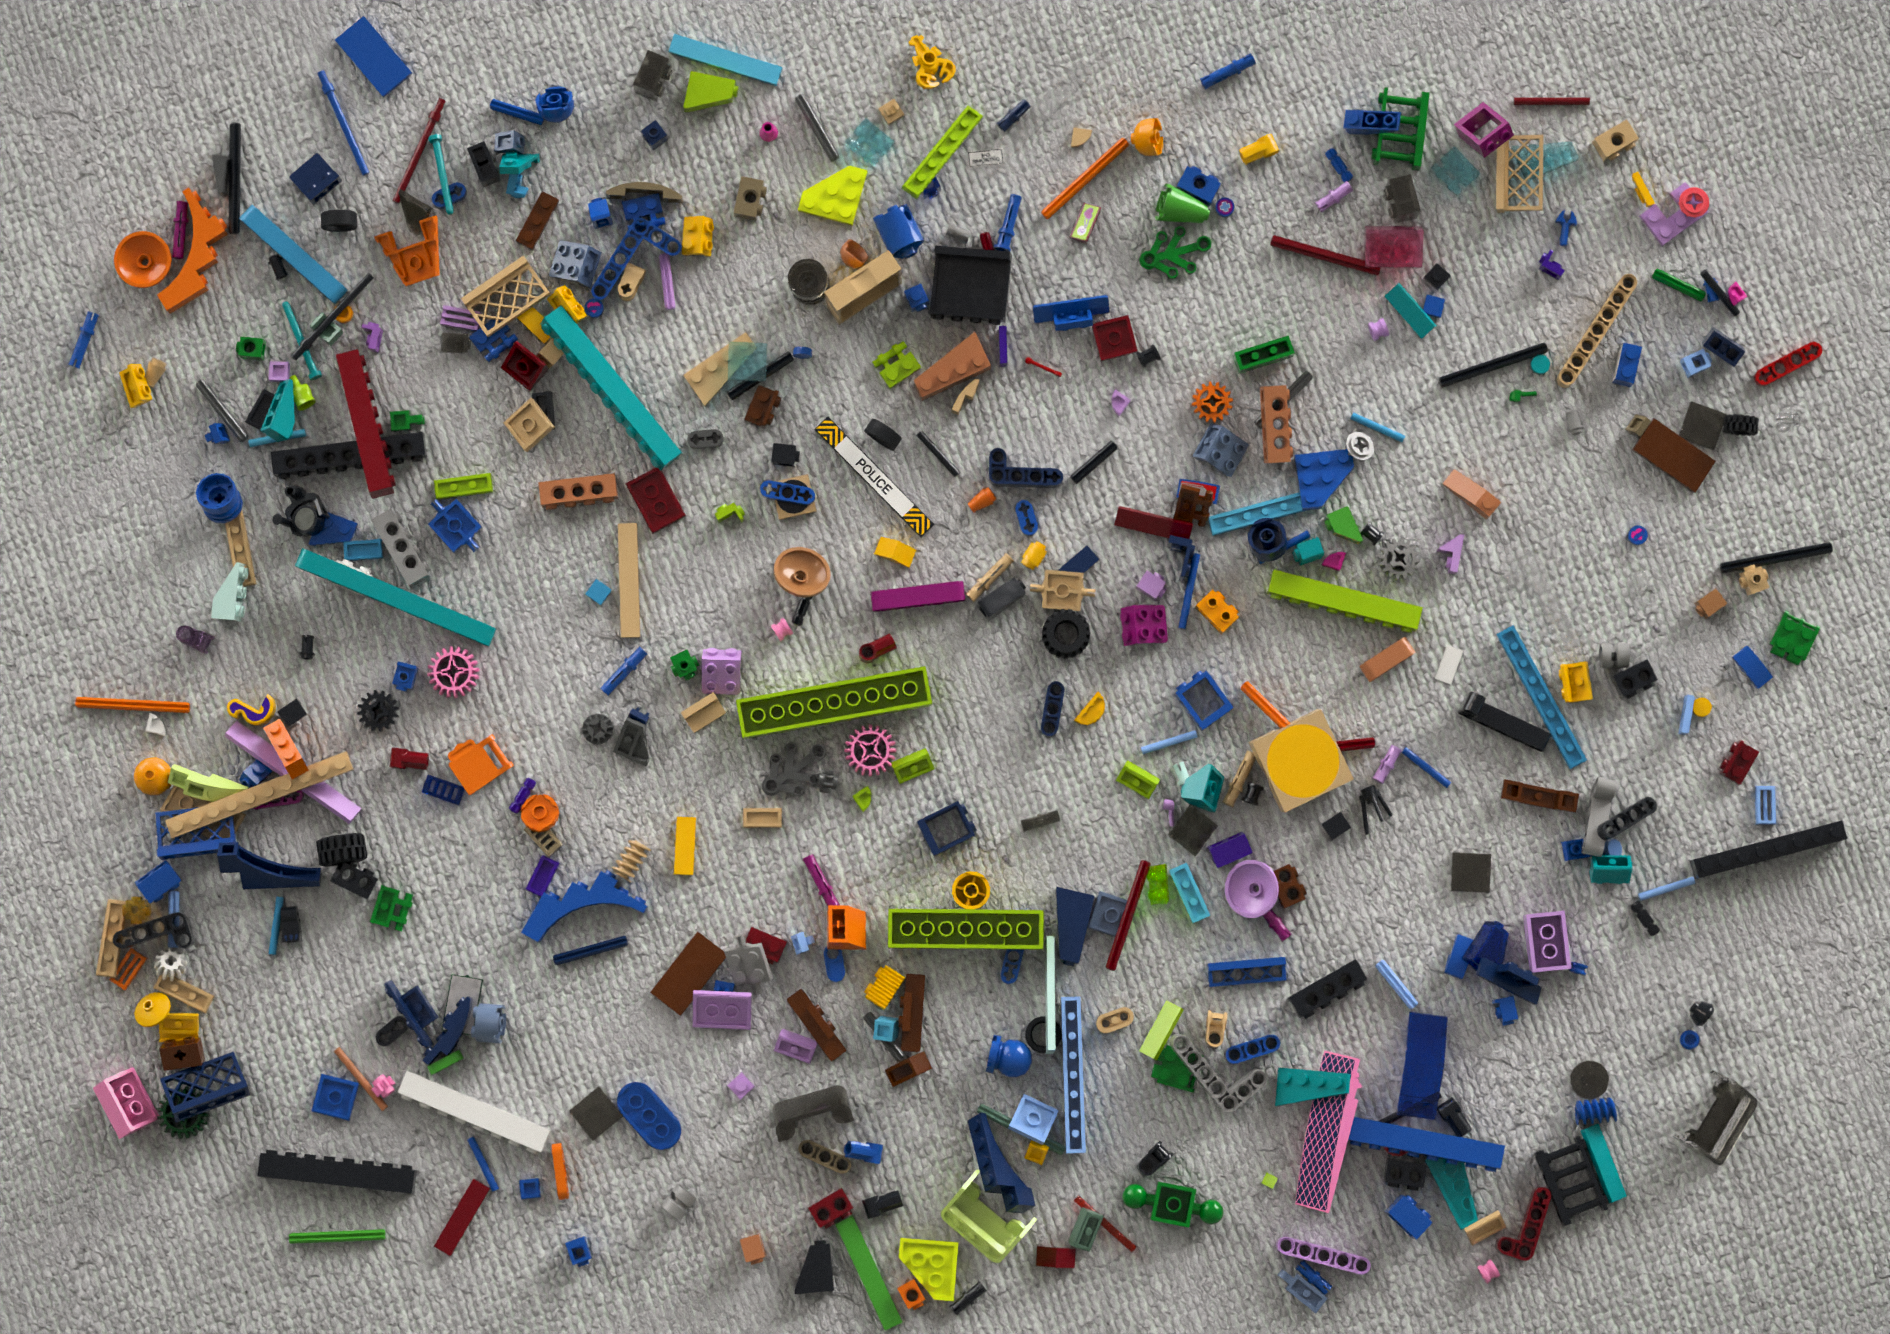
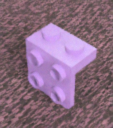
(721, 671)

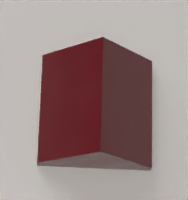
(524, 366)

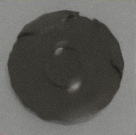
(1589, 1079)

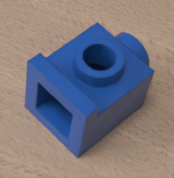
(410, 670)
(1506, 1010)
(572, 1247)

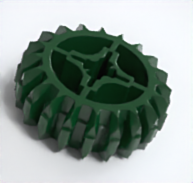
(186, 1129)

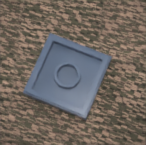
(1107, 913)

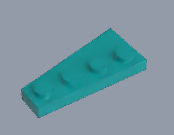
(1305, 1085)
(1455, 1190)

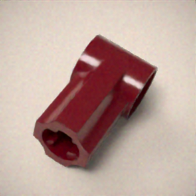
(878, 647)
(404, 759)

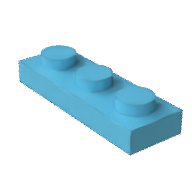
(1189, 893)

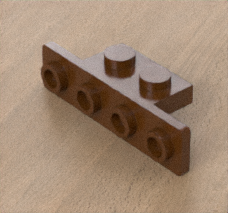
(912, 1016)
(816, 1025)

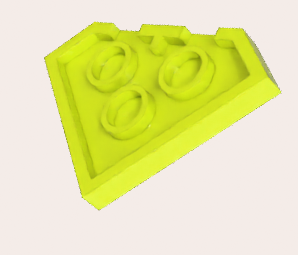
(835, 196)
(932, 1265)

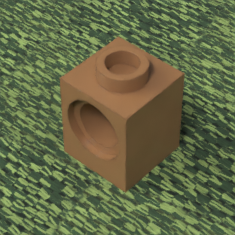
(1710, 604)

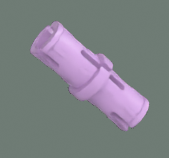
(1334, 196)
(1387, 764)

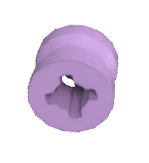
(1378, 329)

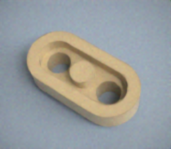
(1114, 1020)

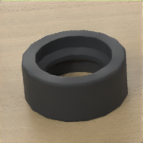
(339, 220)
(883, 434)
(1028, 1034)

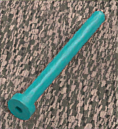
(435, 140)
(314, 374)

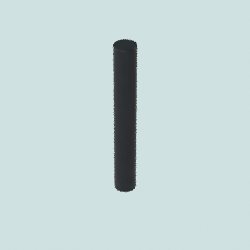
(1719, 292)
(939, 455)

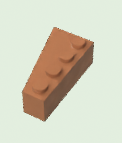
(956, 367)

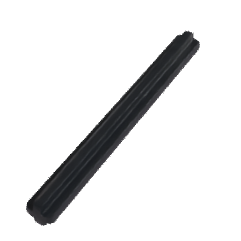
(234, 177)
(1493, 365)
(1777, 557)

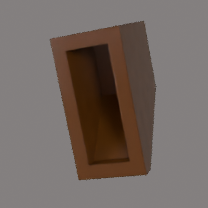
(908, 1069)

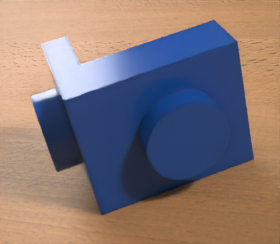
(255, 774)

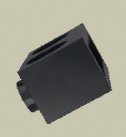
(483, 164)
(1632, 675)
(353, 880)
(1405, 1169)

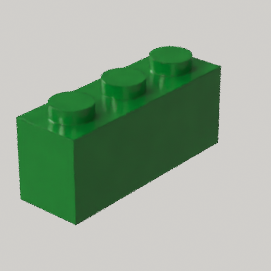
(1263, 354)

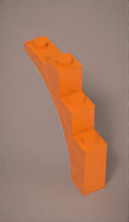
(206, 232)

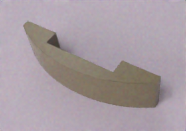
(620, 191)

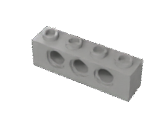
(382, 524)

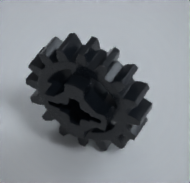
(375, 720)

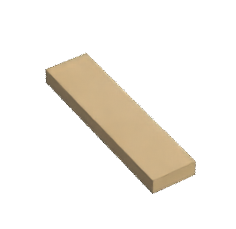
(240, 547)
(109, 953)

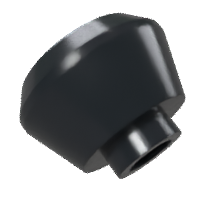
(1701, 1012)

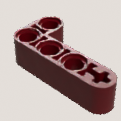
(1537, 1224)

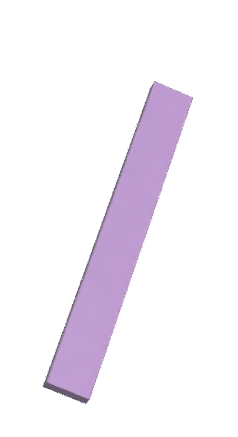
(268, 756)

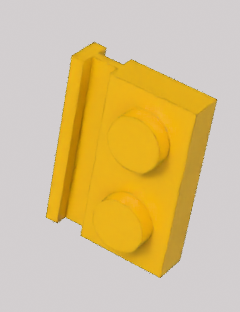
(179, 1026)

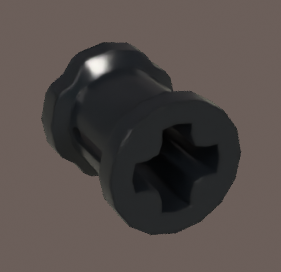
(1148, 356)
(1369, 527)
(1252, 793)

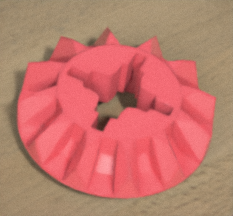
(1699, 196)

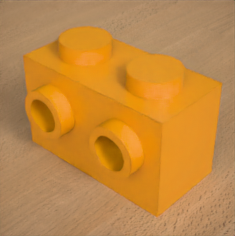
(1217, 611)

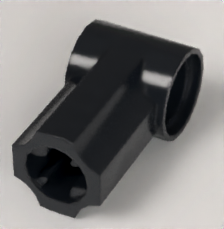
(1452, 1115)
(878, 1204)

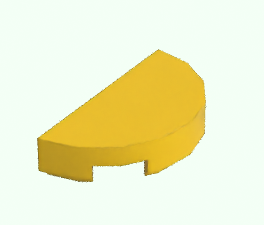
(1642, 190)
(1092, 711)

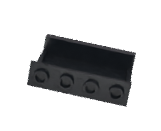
(970, 284)

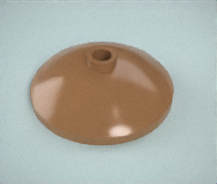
(802, 564)

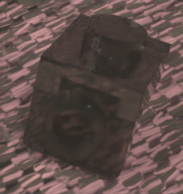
(455, 343)

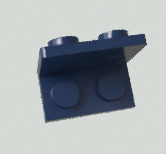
(315, 178)
(1180, 544)

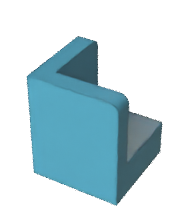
(886, 1028)

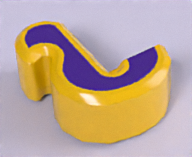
(252, 716)

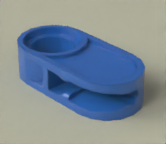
(834, 967)

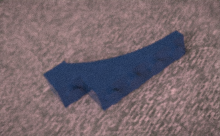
(263, 873)
(994, 1169)

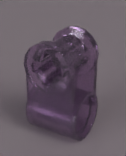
(198, 639)

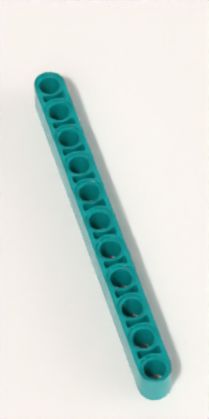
(395, 597)

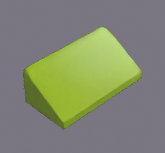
(912, 765)
(1138, 779)

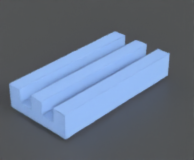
(1686, 715)
(1765, 821)

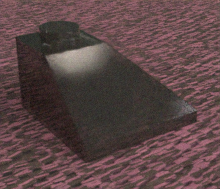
(414, 211)

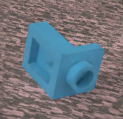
(514, 186)

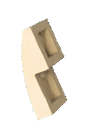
(968, 392)

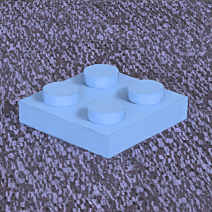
(1033, 1119)

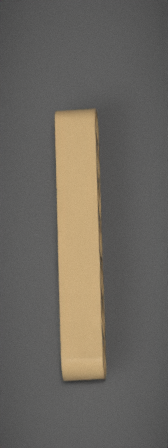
(1600, 322)

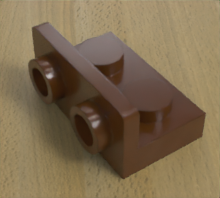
(762, 407)

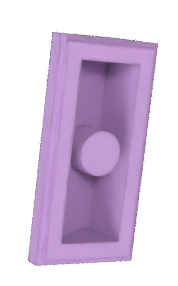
(795, 1046)

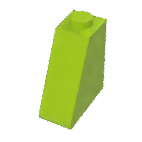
(708, 91)

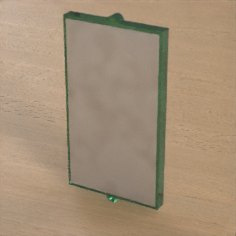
(462, 987)

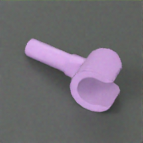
(1169, 805)

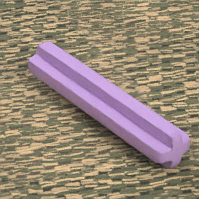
(667, 283)

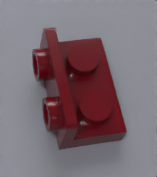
(1739, 762)
(772, 945)

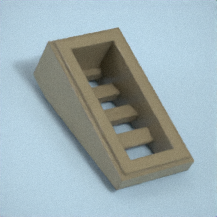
(552, 849)

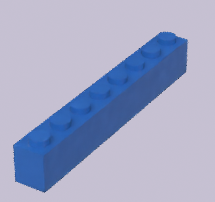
(1426, 1143)

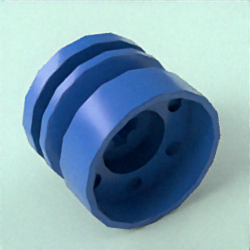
(219, 498)

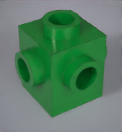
(684, 658)

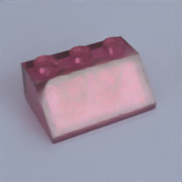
(1393, 246)

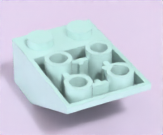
(229, 598)

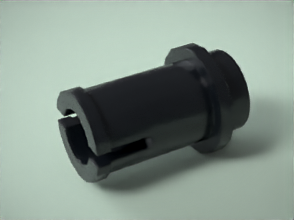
(277, 266)
(307, 647)

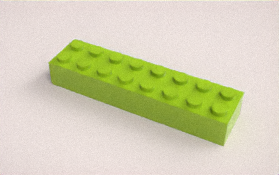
(965, 929)

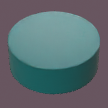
(1540, 364)

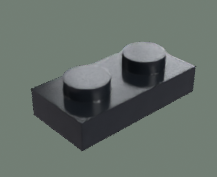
(545, 402)

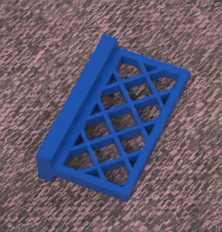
(192, 848)

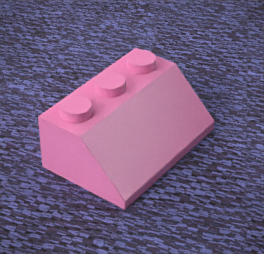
(126, 1102)

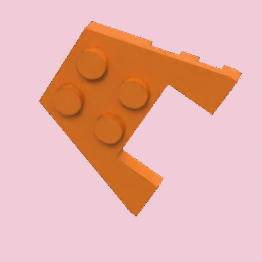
(418, 260)

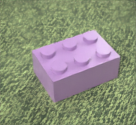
(1547, 941)

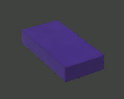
(1003, 346)
(542, 876)

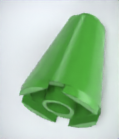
(1180, 207)

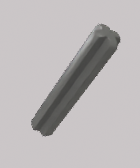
(892, 1047)

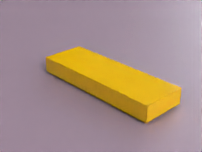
(685, 846)

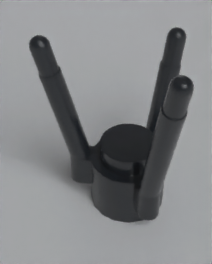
(1372, 795)

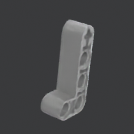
(1598, 812)

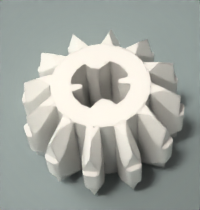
(177, 961)

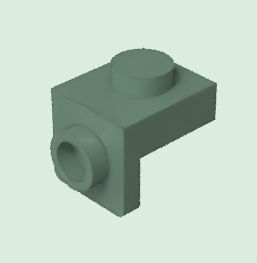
(331, 333)

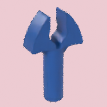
(1565, 226)

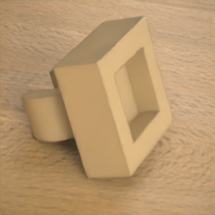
(891, 111)

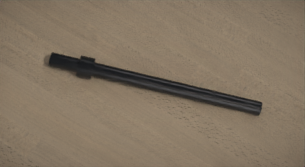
(307, 342)

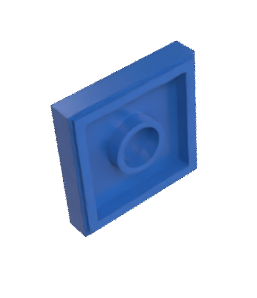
(335, 1097)

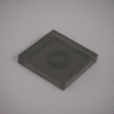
(1702, 425)
(1470, 872)
(596, 1113)

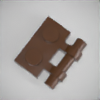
(1187, 503)

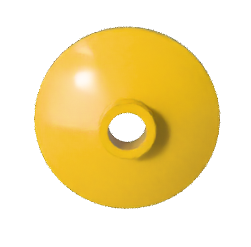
(152, 1009)

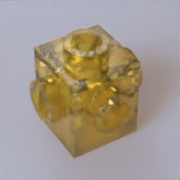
(142, 914)

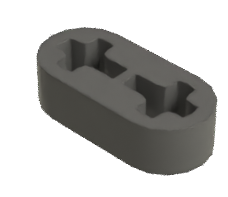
(707, 443)

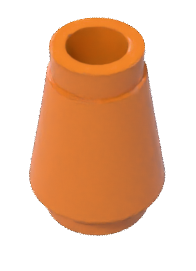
(982, 499)

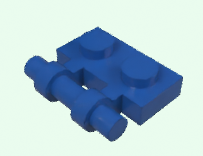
(644, 207)
(483, 342)

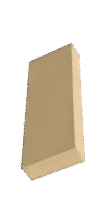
(185, 993)

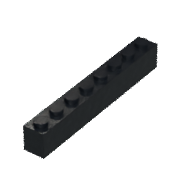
(1768, 849)
(337, 1172)

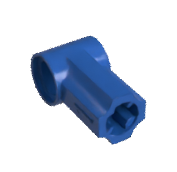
(864, 1151)

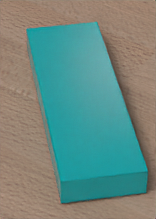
(1410, 310)

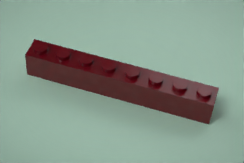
(365, 425)

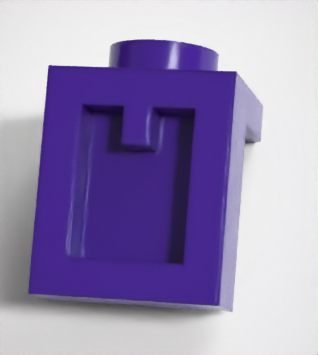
(1551, 268)

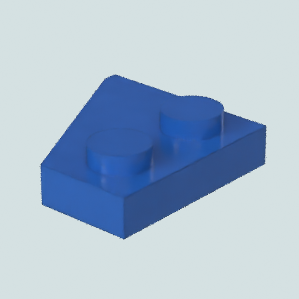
(334, 531)

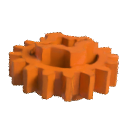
(1220, 401)

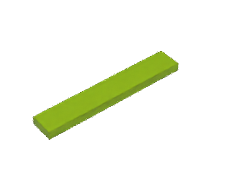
(942, 152)

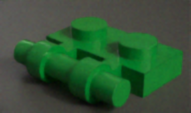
(386, 905)

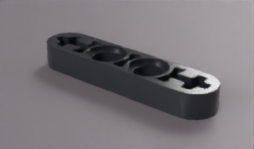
(1626, 816)

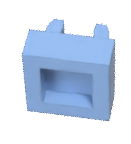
(801, 942)

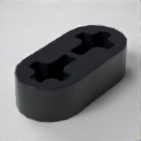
(395, 1034)

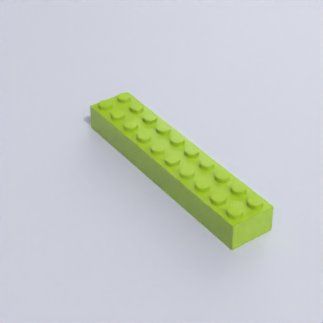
(834, 702)

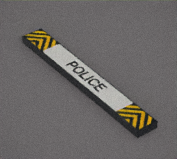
(874, 477)

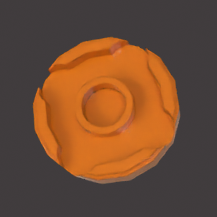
(539, 813)

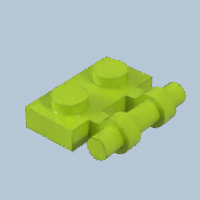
(899, 370)

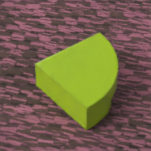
(863, 798)

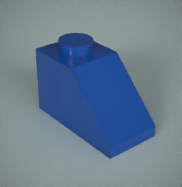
(600, 213)

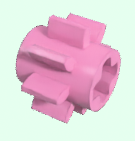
(383, 1086)

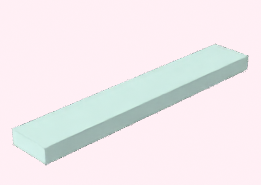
(1050, 994)

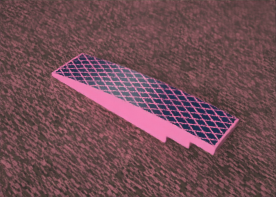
(1327, 1137)

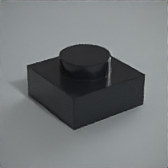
(1437, 276)

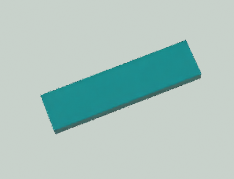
(1603, 1163)

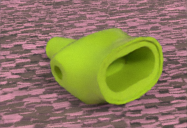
(302, 394)

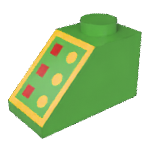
(1343, 525)

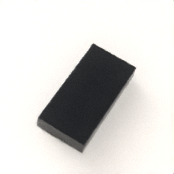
(260, 409)

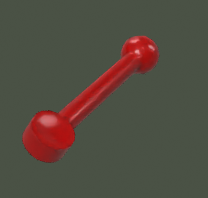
(1028, 360)

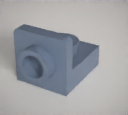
(509, 142)

